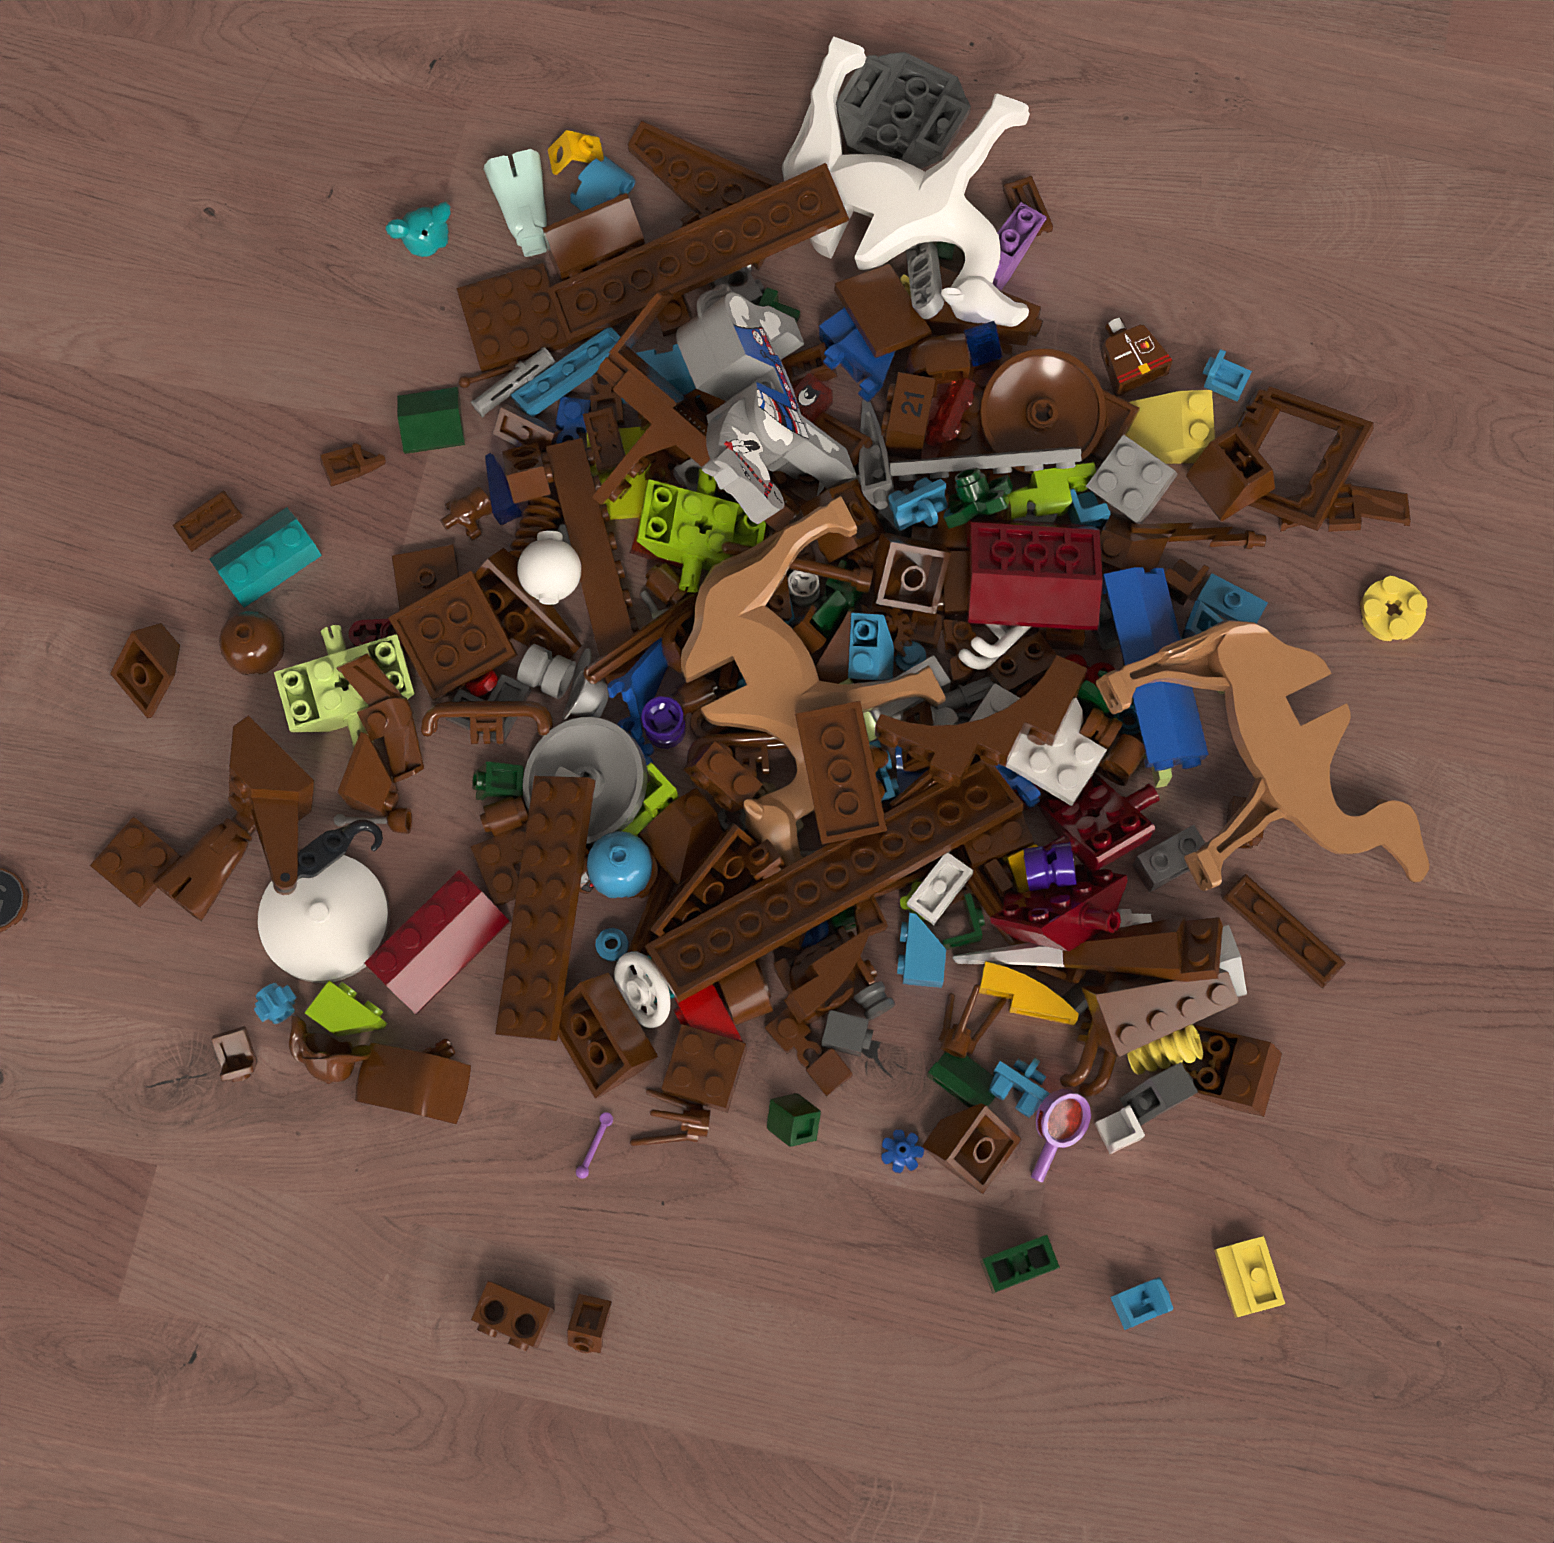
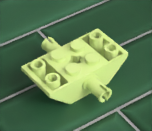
(315, 693)

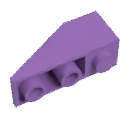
(1015, 240)

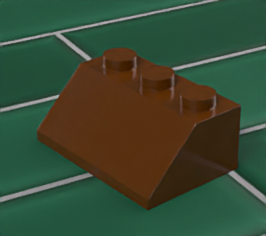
(593, 237)
(603, 1035)

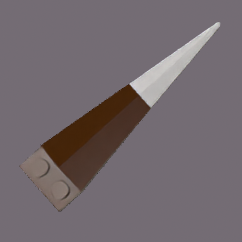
(1156, 949)

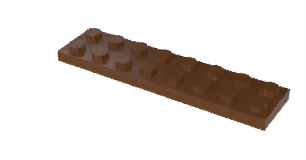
(545, 907)

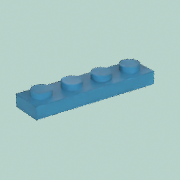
(565, 374)

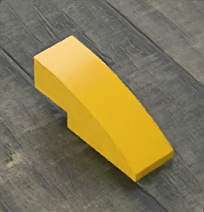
(1026, 994)

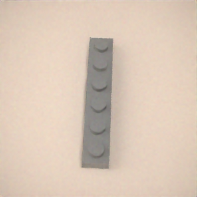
(1000, 462)

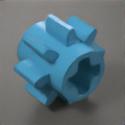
(275, 1003)

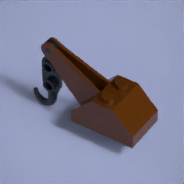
(277, 796)

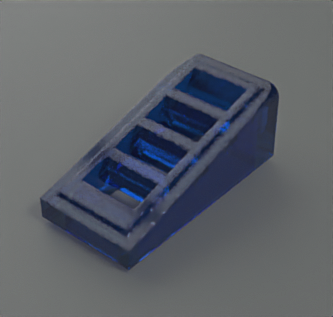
(983, 343)
(500, 494)

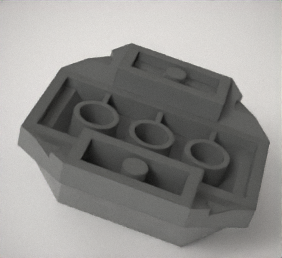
(908, 88)

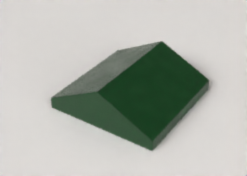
(430, 420)

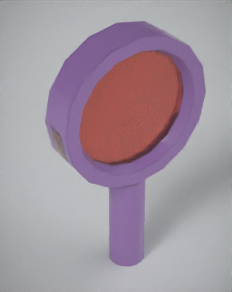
(1061, 1122)

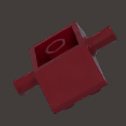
(1100, 822)
(1065, 914)

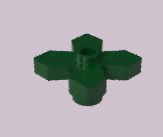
(976, 497)

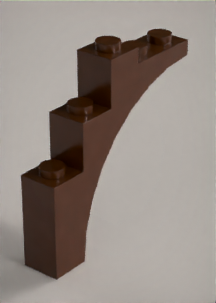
(994, 737)

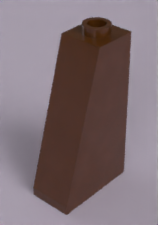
(947, 323)

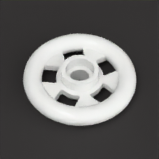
(642, 990)

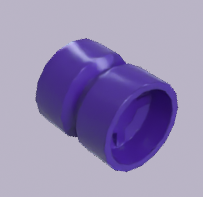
(663, 722)
(1050, 866)

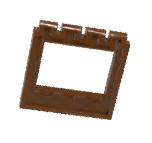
(1336, 462)

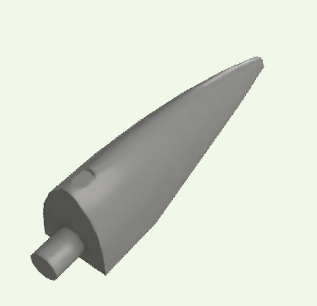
(874, 462)

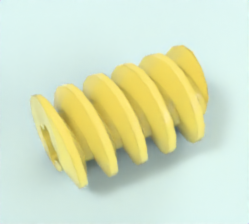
(1169, 1049)

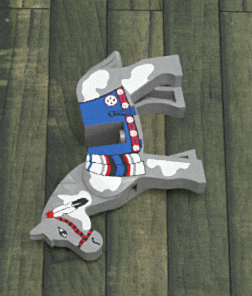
(737, 356)

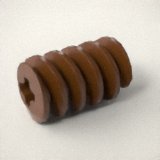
(537, 518)

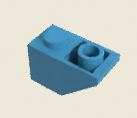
(870, 648)
(923, 957)

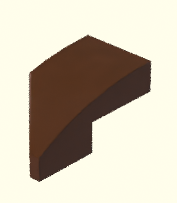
(349, 464)

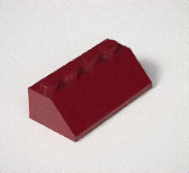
(437, 942)

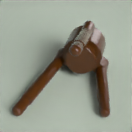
(957, 1039)
(693, 1121)

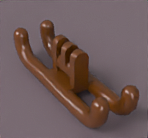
(487, 717)
(748, 747)
(1091, 1043)

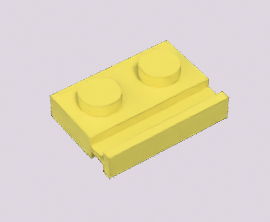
(1249, 1276)

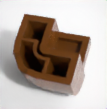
(940, 358)

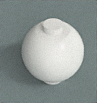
(549, 568)

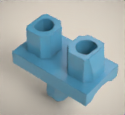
(919, 505)
(1006, 1078)

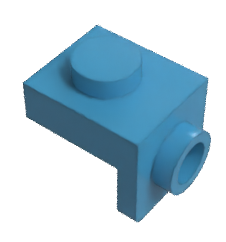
(1225, 377)
(1142, 1303)

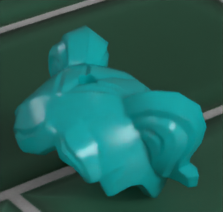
(414, 222)

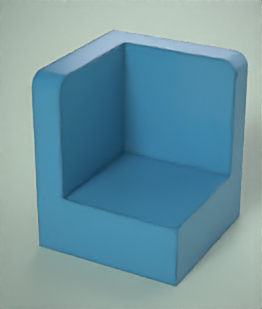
(1087, 511)

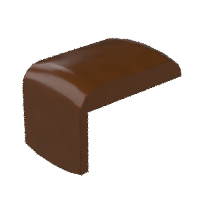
(413, 1083)

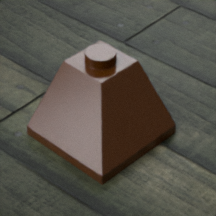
(1128, 550)
(147, 666)
(367, 781)
(682, 834)
(972, 1145)

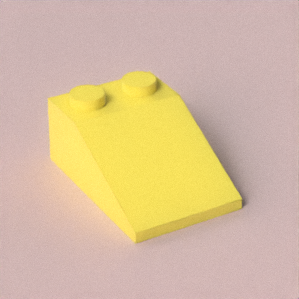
(1174, 425)

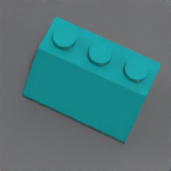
(265, 557)

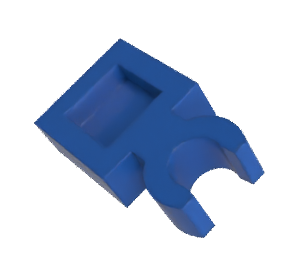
(571, 418)

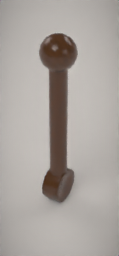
(465, 382)

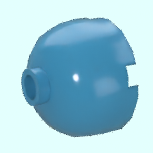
(619, 865)

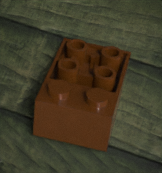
(1234, 1070)

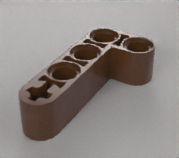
(1121, 759)

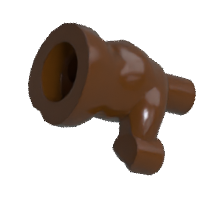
(467, 511)

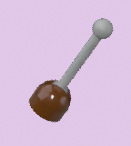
(398, 820)

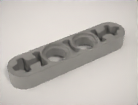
(925, 279)

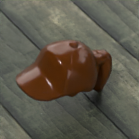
(323, 1055)

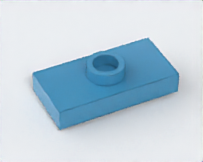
(1231, 600)

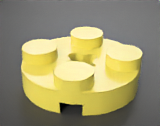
(1405, 596)

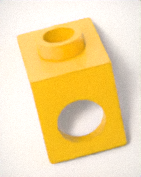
(575, 147)

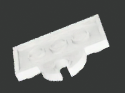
(1055, 768)

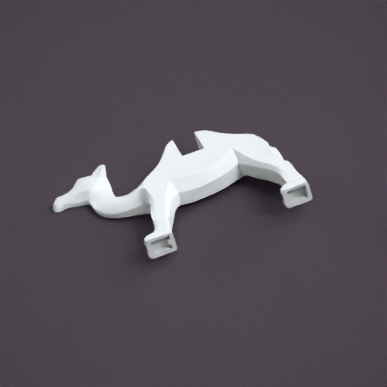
(906, 201)

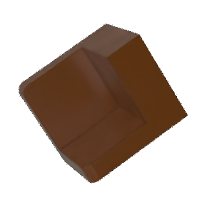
(1184, 580)
(807, 633)

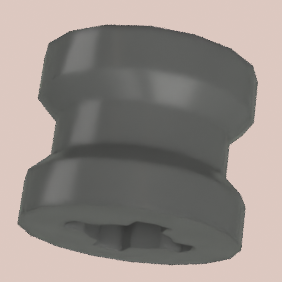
(874, 1000)

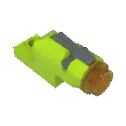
(1046, 494)

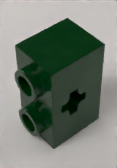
(1019, 1264)

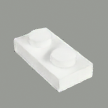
(939, 888)

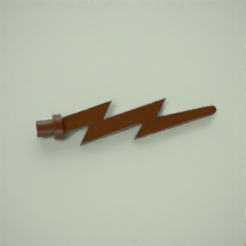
(1219, 535)

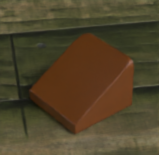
(829, 1072)

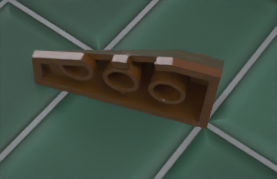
(519, 612)

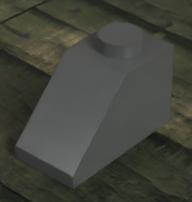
(1160, 1093)

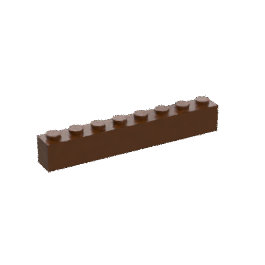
(594, 546)

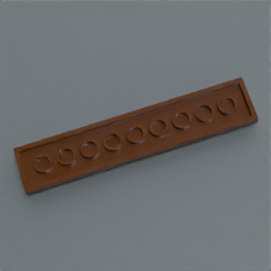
(699, 253)

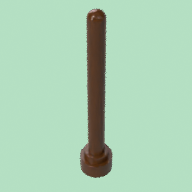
(858, 577)

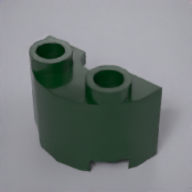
(830, 612)

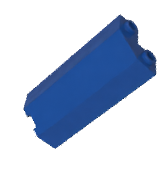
(1163, 709)

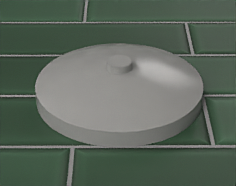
(596, 751)

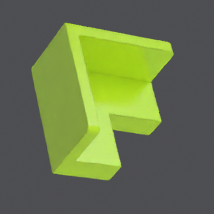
(657, 798)

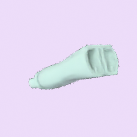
(521, 197)

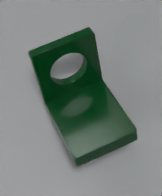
(976, 921)

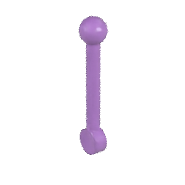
(606, 1120)

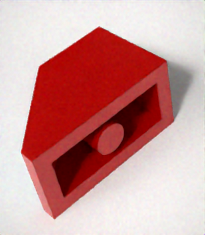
(707, 1013)

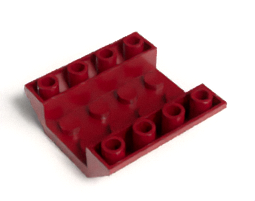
(1034, 574)

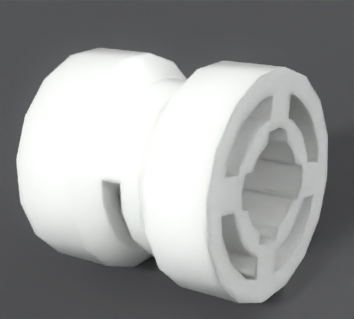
(803, 582)

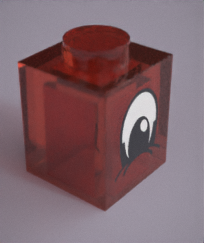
(813, 397)

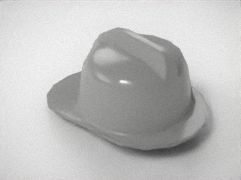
(585, 698)

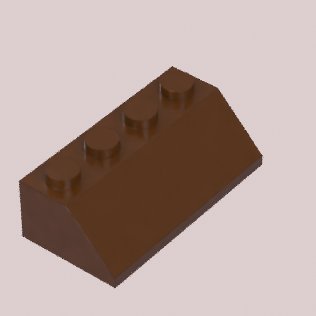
(712, 882)

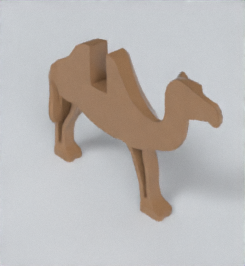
(776, 665)
(1282, 755)

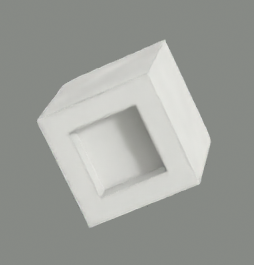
(1120, 1129)

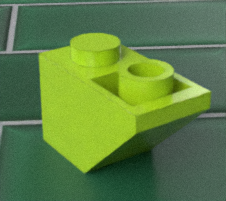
(342, 1014)

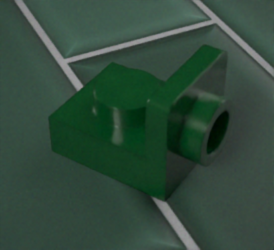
(498, 780)

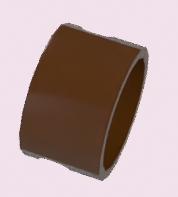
(746, 993)

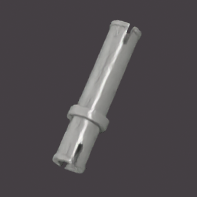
(540, 360)

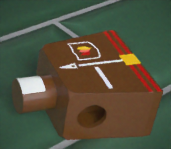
(1132, 357)

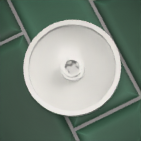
(326, 923)

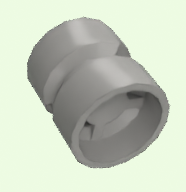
(550, 673)

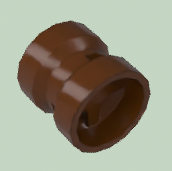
(1100, 727)

